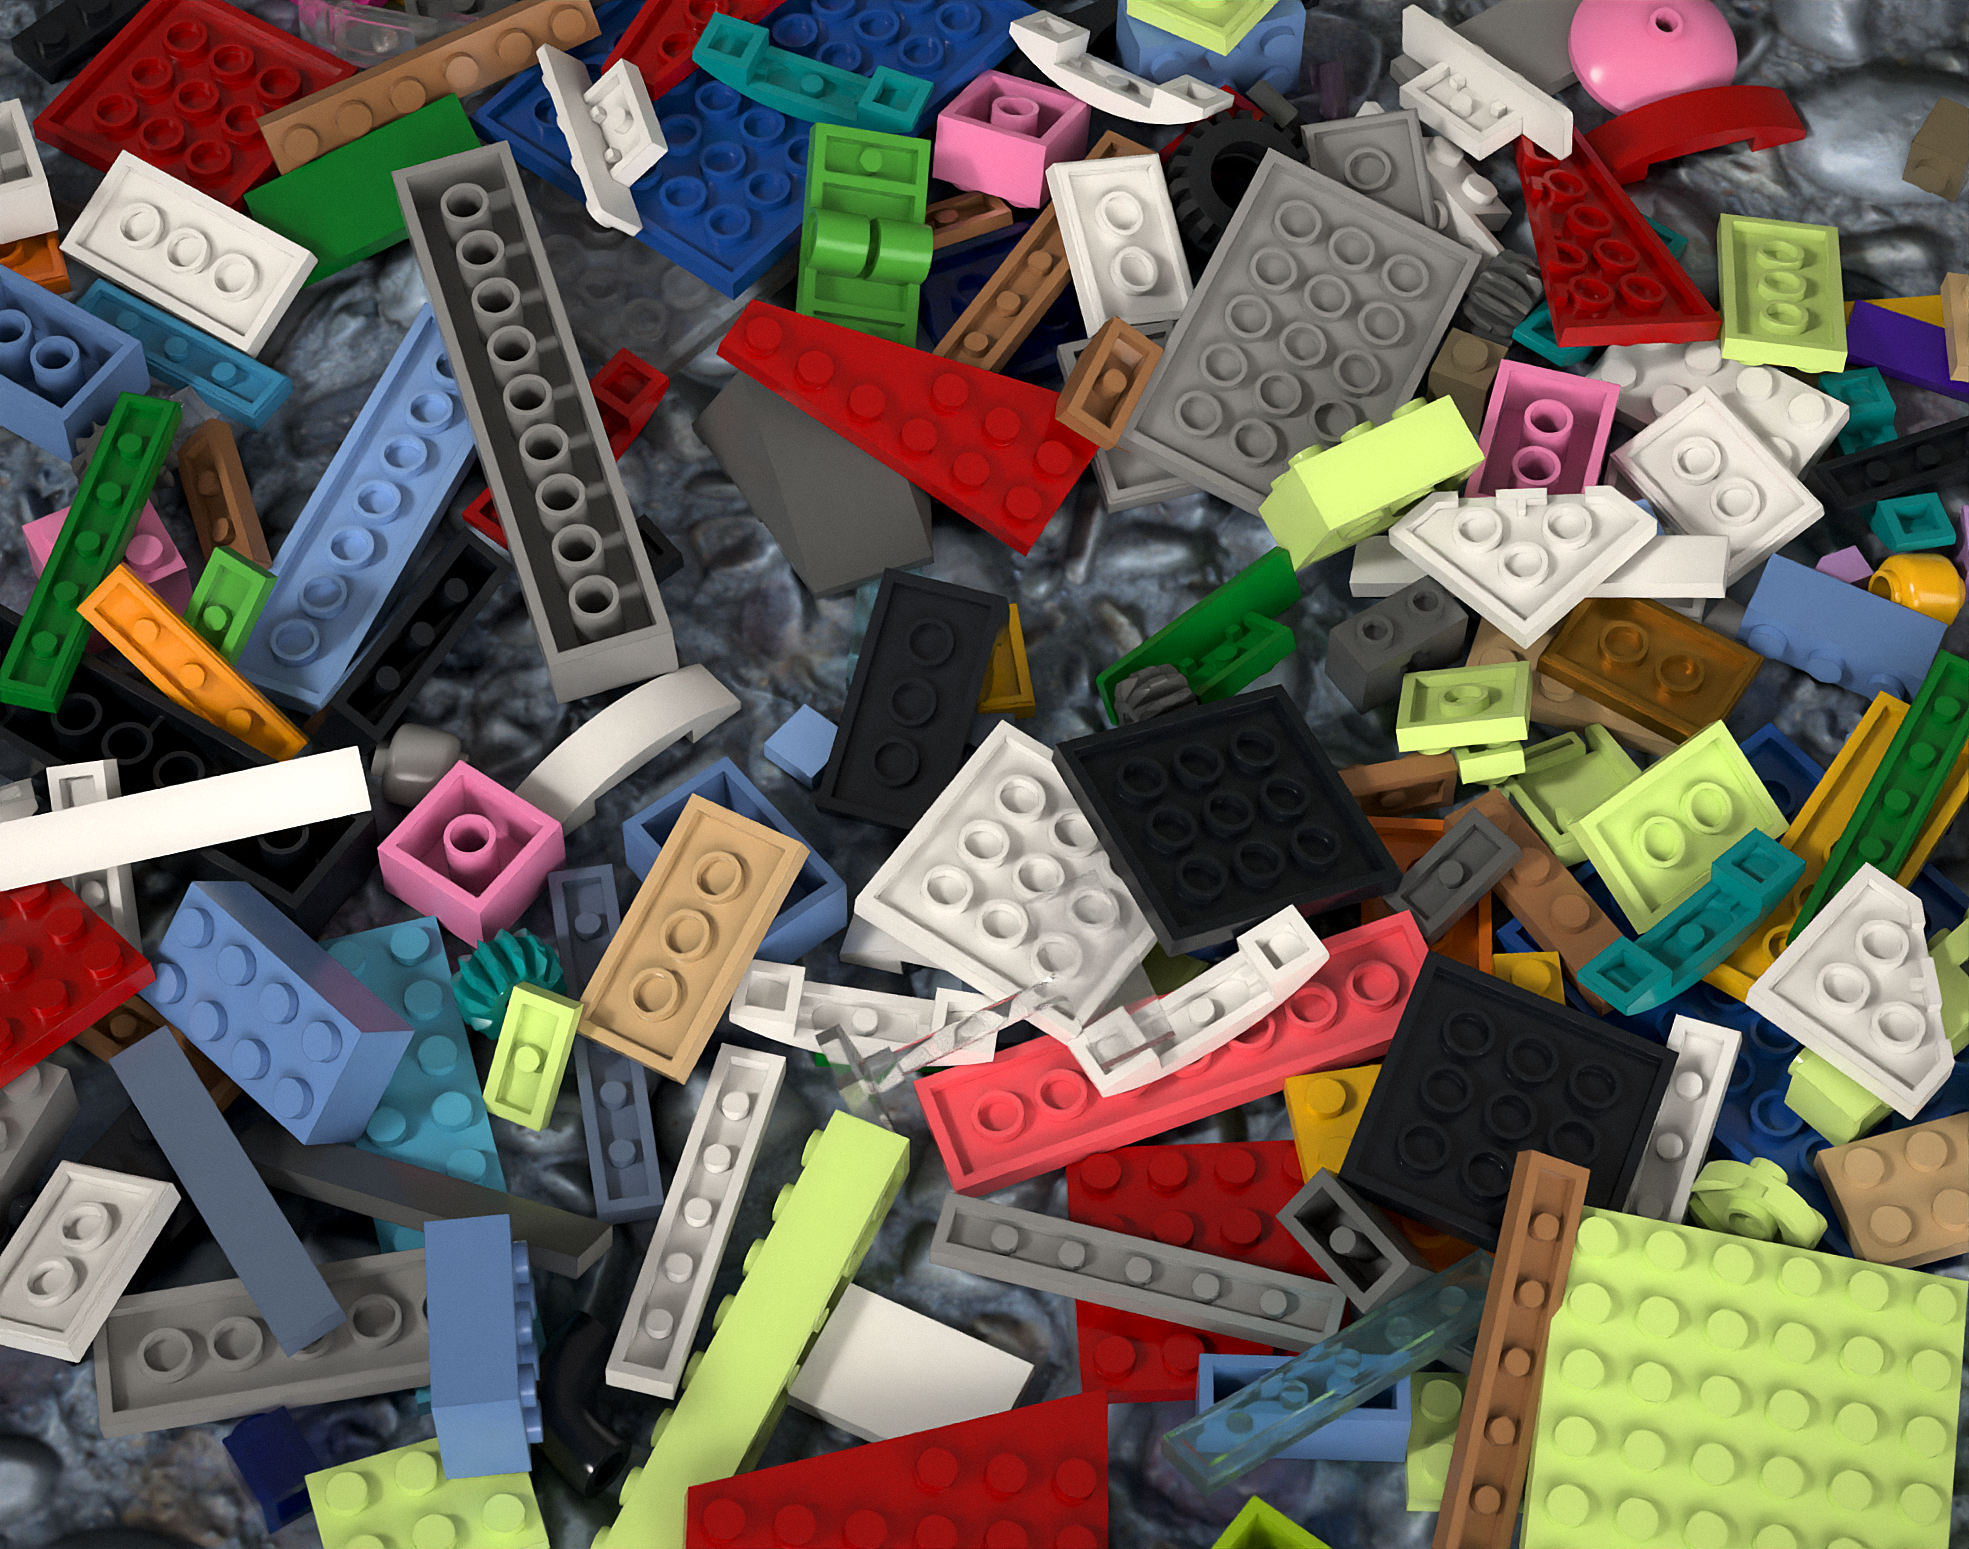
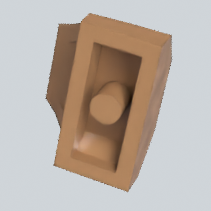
(1107, 383)

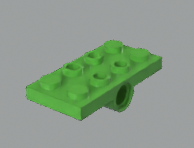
(865, 231)

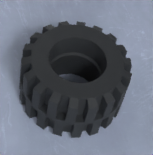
(1215, 145)

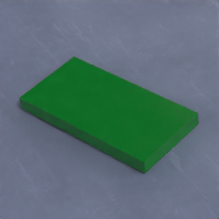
(347, 199)

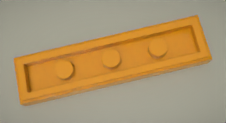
(187, 664)

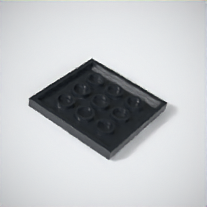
(1225, 818)
(1494, 1075)

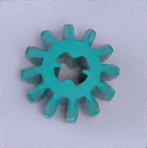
(492, 971)

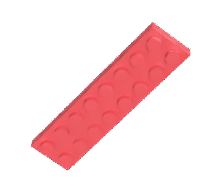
(1042, 1111)

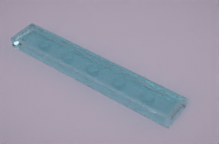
(1331, 1377)

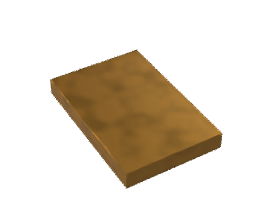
(1650, 664)

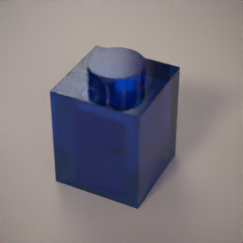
(270, 1466)

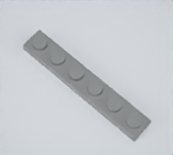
(1135, 1274)

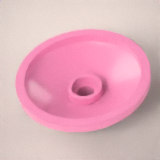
(1633, 63)

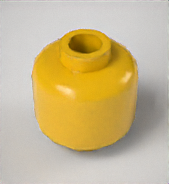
(1921, 583)

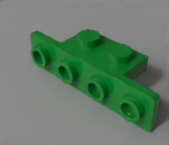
(1222, 638)

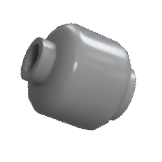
(415, 762)

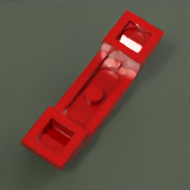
(1694, 124)
(625, 396)

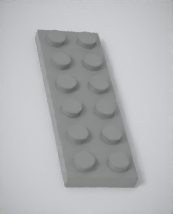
(212, 1357)

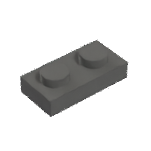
(1454, 875)

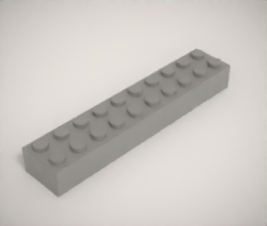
(535, 424)

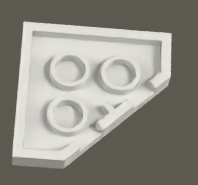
(1524, 552)
(1865, 992)

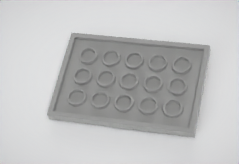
(1295, 333)

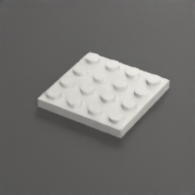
(977, 856)

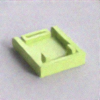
(1565, 784)

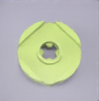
(1754, 1204)

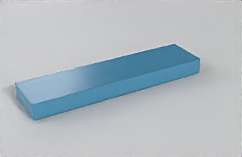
(187, 357)

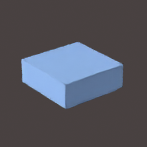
(803, 746)

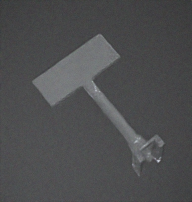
(1092, 972)

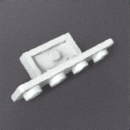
(1474, 95)
(607, 131)
(1462, 199)

